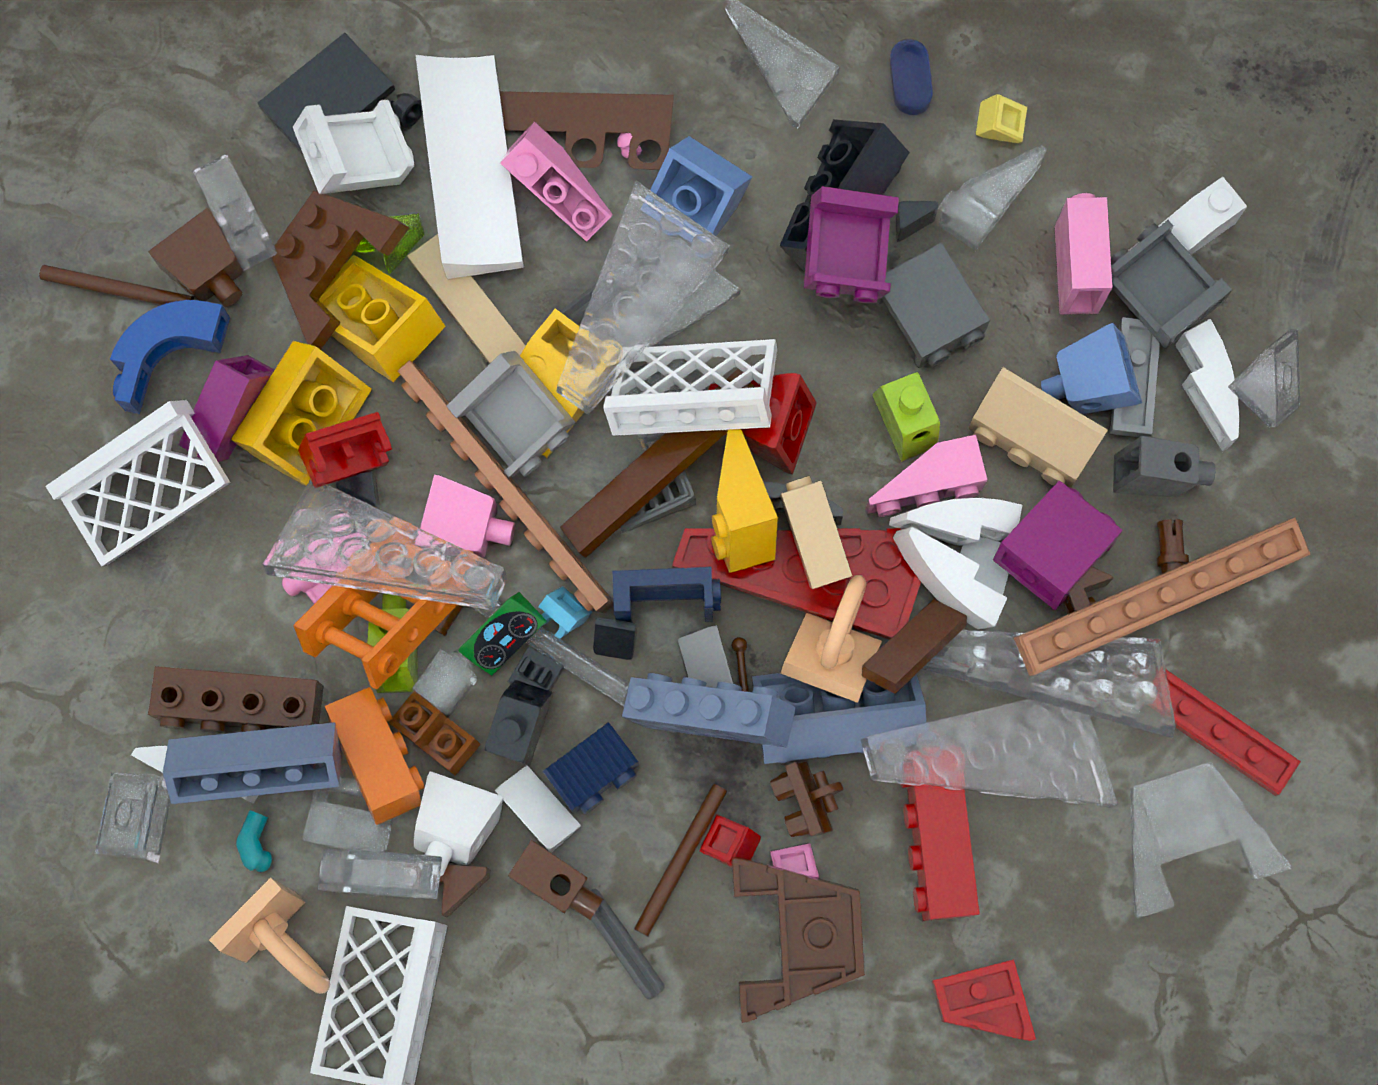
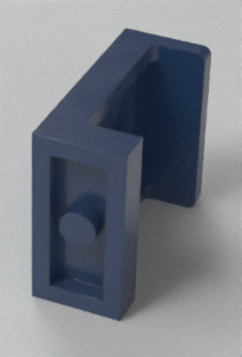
(665, 585)

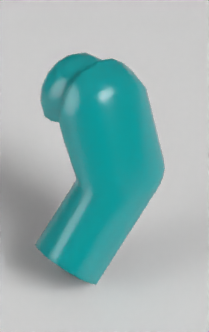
(249, 845)

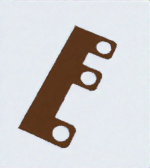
(593, 116)

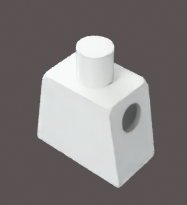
(455, 820)

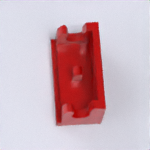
(345, 449)

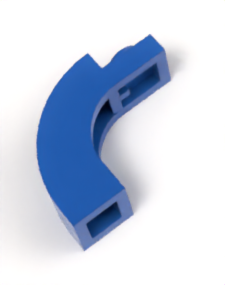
(156, 335)

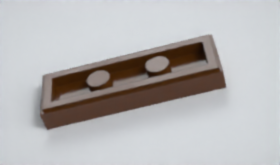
(914, 646)

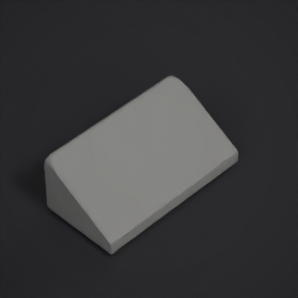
(705, 657)

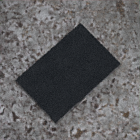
(336, 79)

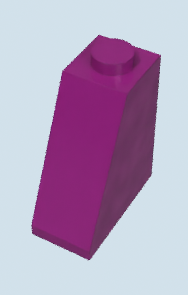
(226, 401)

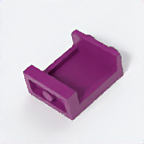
(848, 244)
(1057, 544)

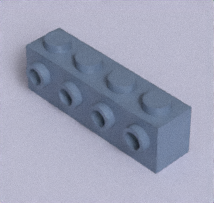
(709, 711)
(252, 763)

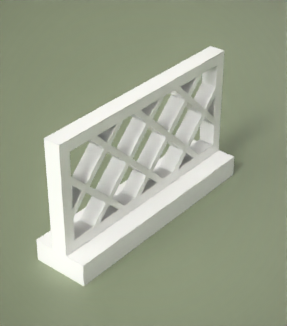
(693, 408)
(129, 449)
(413, 1005)

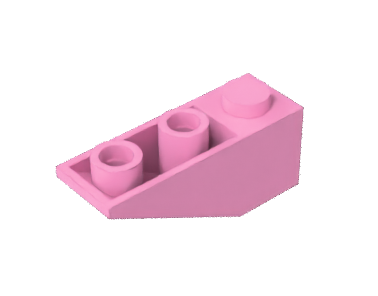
(556, 181)
(941, 472)

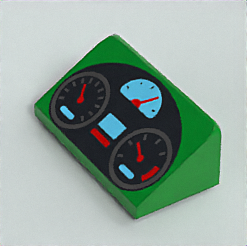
(503, 634)

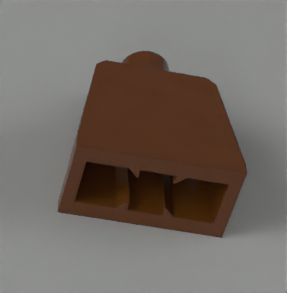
(200, 260)
(537, 870)

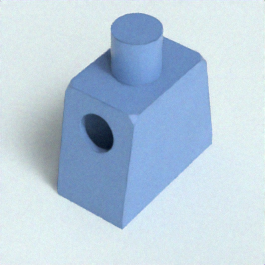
(1095, 373)

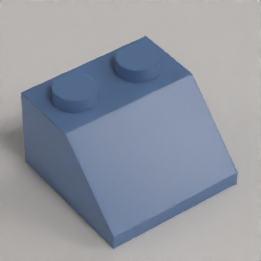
(701, 184)

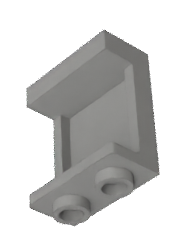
(514, 413)

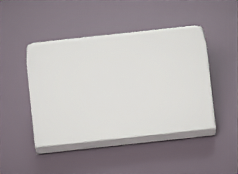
(538, 808)

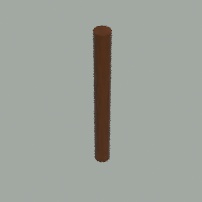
(110, 286)
(680, 860)

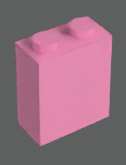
(1083, 255)

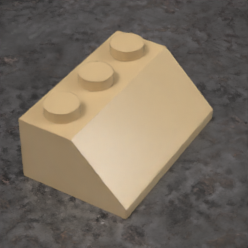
(1036, 429)

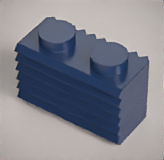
(592, 769)

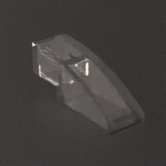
(235, 212)

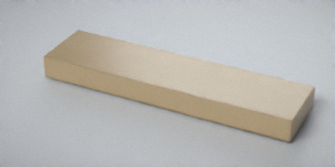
(466, 304)

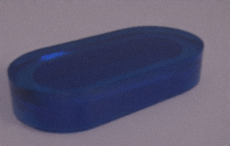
(911, 76)

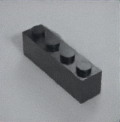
(857, 159)

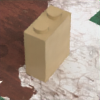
(815, 532)

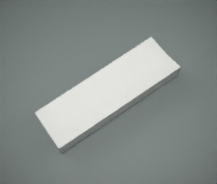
(464, 153)

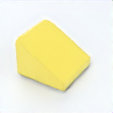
(1001, 119)

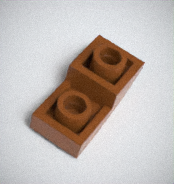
(434, 733)

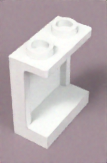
(353, 148)

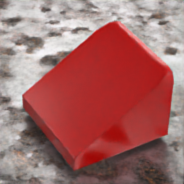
(729, 840)

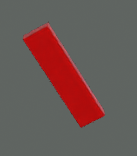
(1230, 737)

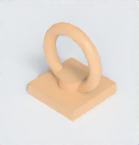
(831, 652)
(262, 926)

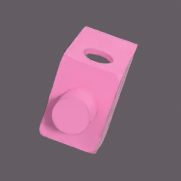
(464, 517)

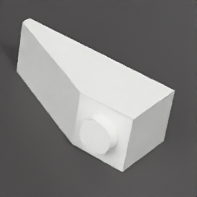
(1206, 215)

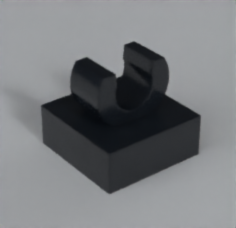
(537, 670)

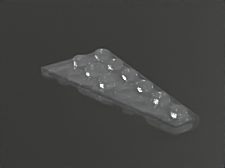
(645, 280)
(1112, 682)

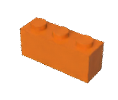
(375, 755)

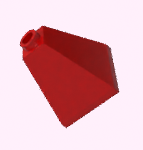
(791, 412)

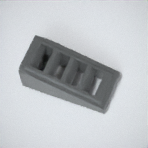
(671, 506)

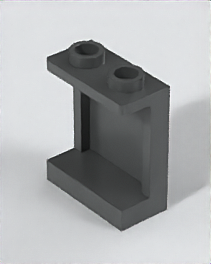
(1165, 284)
(934, 306)

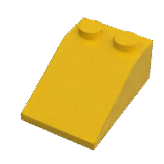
(380, 317)
(745, 514)

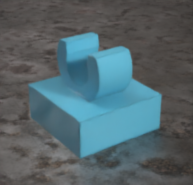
(564, 610)

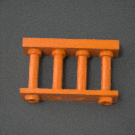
(340, 605)

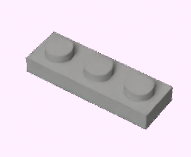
(1144, 355)

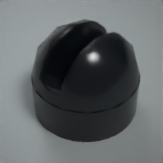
(407, 108)

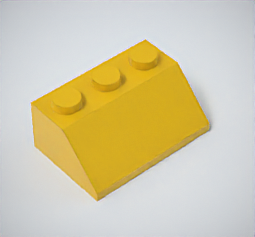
(299, 398)

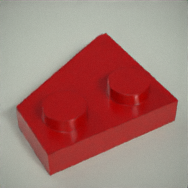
(986, 1001)

